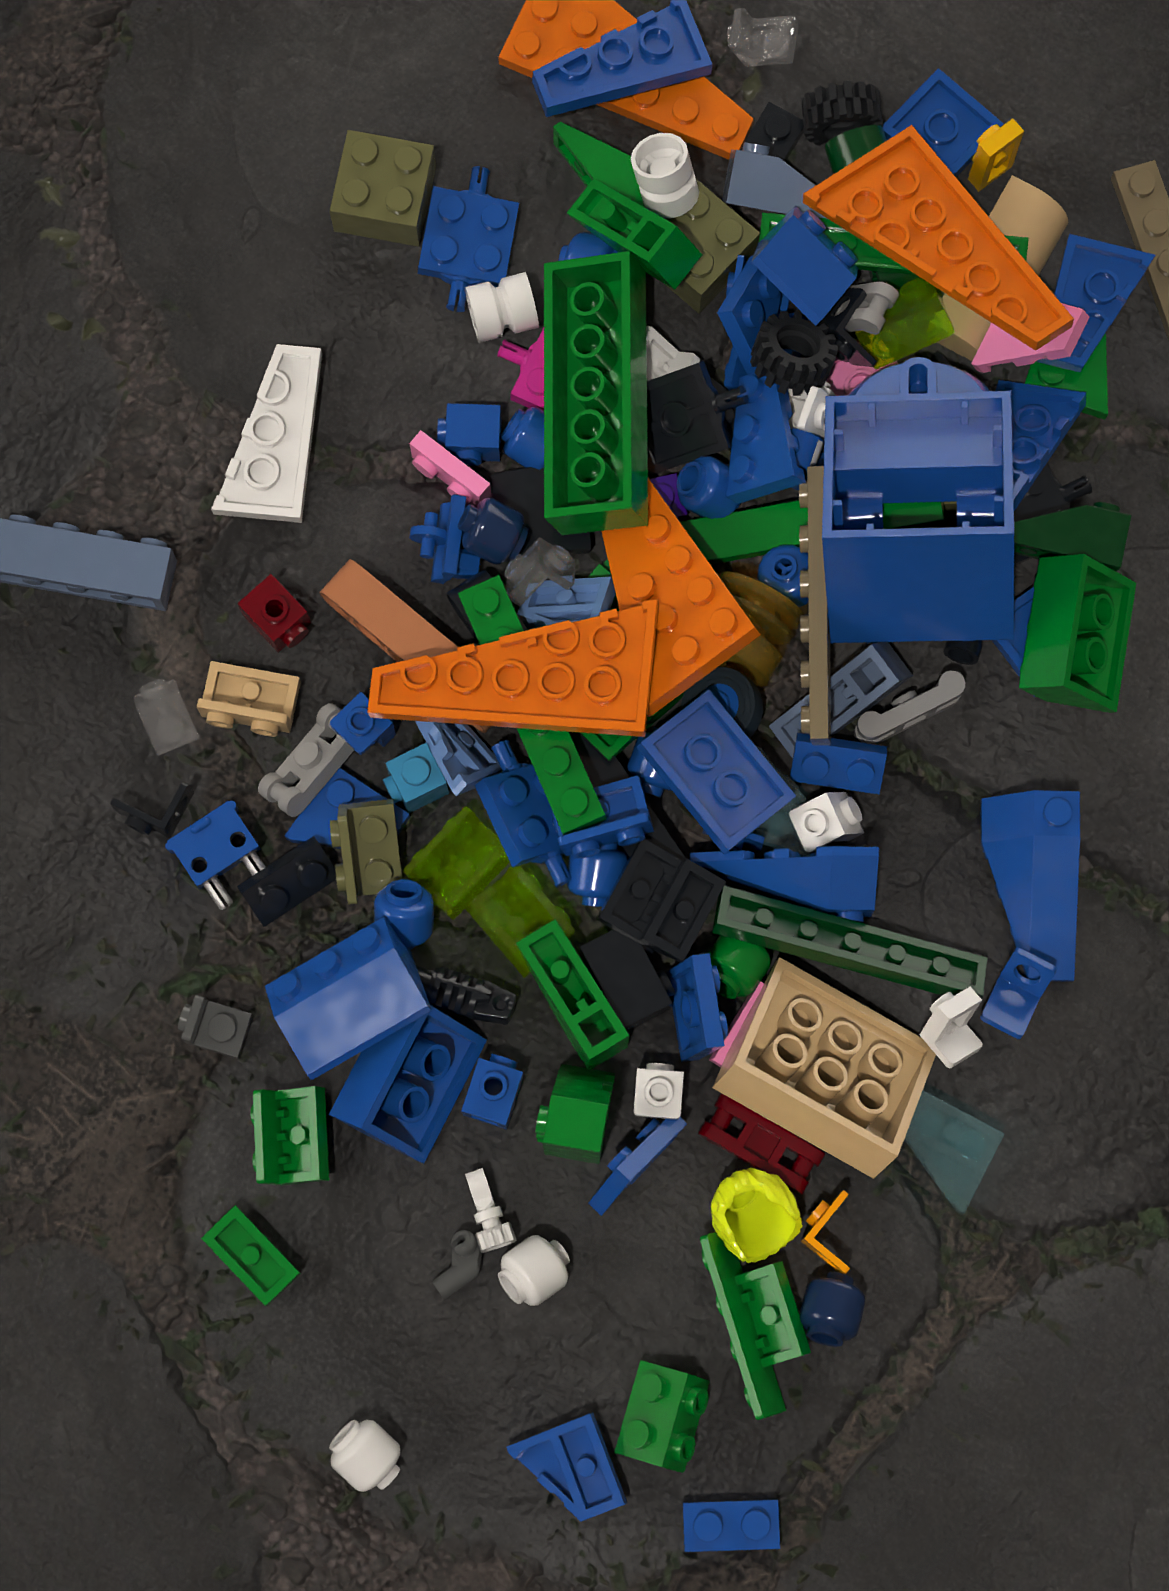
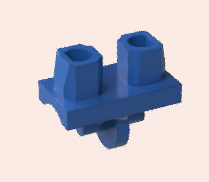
(446, 538)

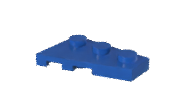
(1099, 281)
(762, 443)

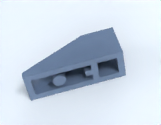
(764, 181)
(853, 691)

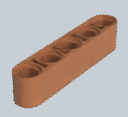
(384, 617)

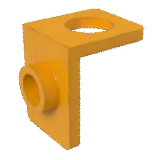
(817, 1221)

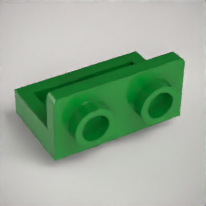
(290, 1136)
(662, 1416)

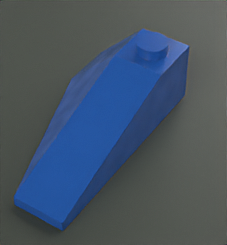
(1035, 866)
(828, 881)

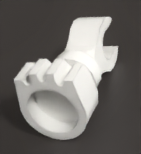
(494, 1233)

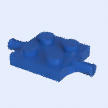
(467, 237)
(522, 814)

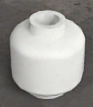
(534, 1270)
(365, 1455)

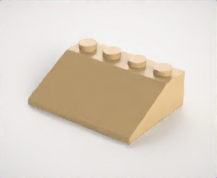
(827, 1069)

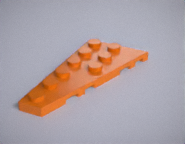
(687, 109)
(926, 221)
(697, 614)
(545, 678)

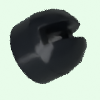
(963, 651)

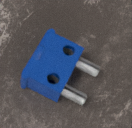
(211, 841)

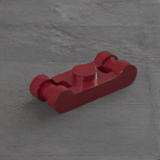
(761, 1143)

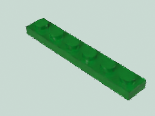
(550, 751)

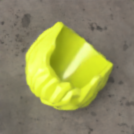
(755, 1214)

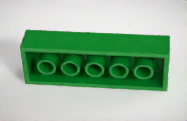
(595, 394)

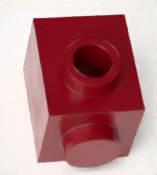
(275, 614)

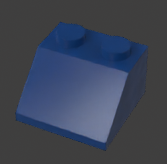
(806, 263)

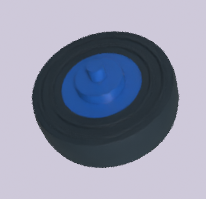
(735, 693)

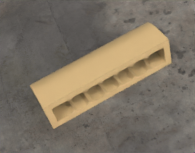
(1020, 213)

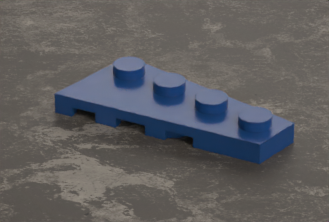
(1038, 426)

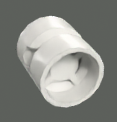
(665, 175)
(502, 307)

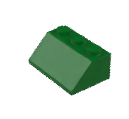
(1077, 633)

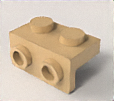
(249, 698)

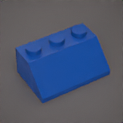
(348, 998)
(409, 1083)

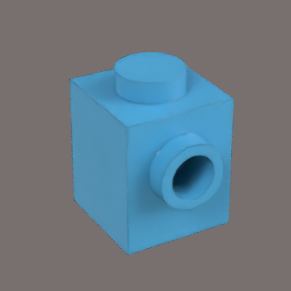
(415, 778)

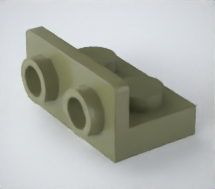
(367, 846)

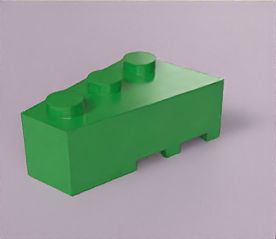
(576, 1115)

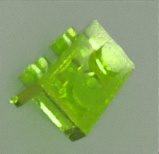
(910, 325)
(458, 862)
(515, 910)

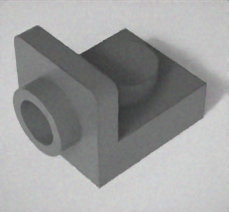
(215, 1027)

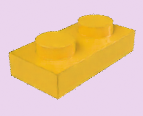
(995, 153)

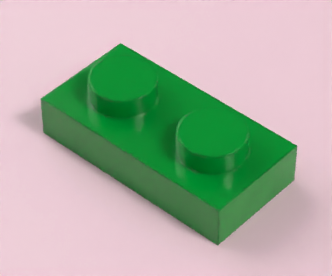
(251, 1256)

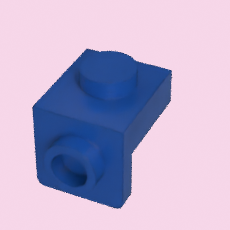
(359, 729)

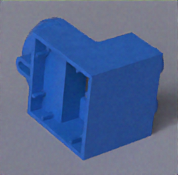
(911, 439)

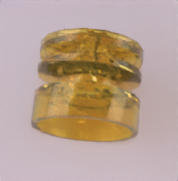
(773, 618)

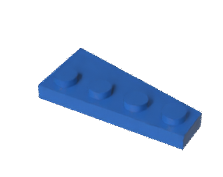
(640, 58)

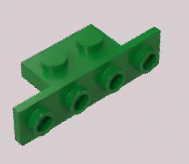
(759, 1321)

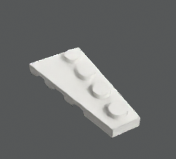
(274, 453)

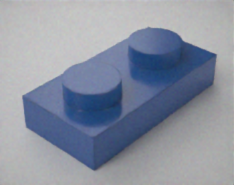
(839, 765)
(731, 1525)

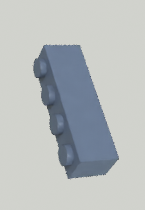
(86, 563)

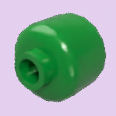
(739, 966)

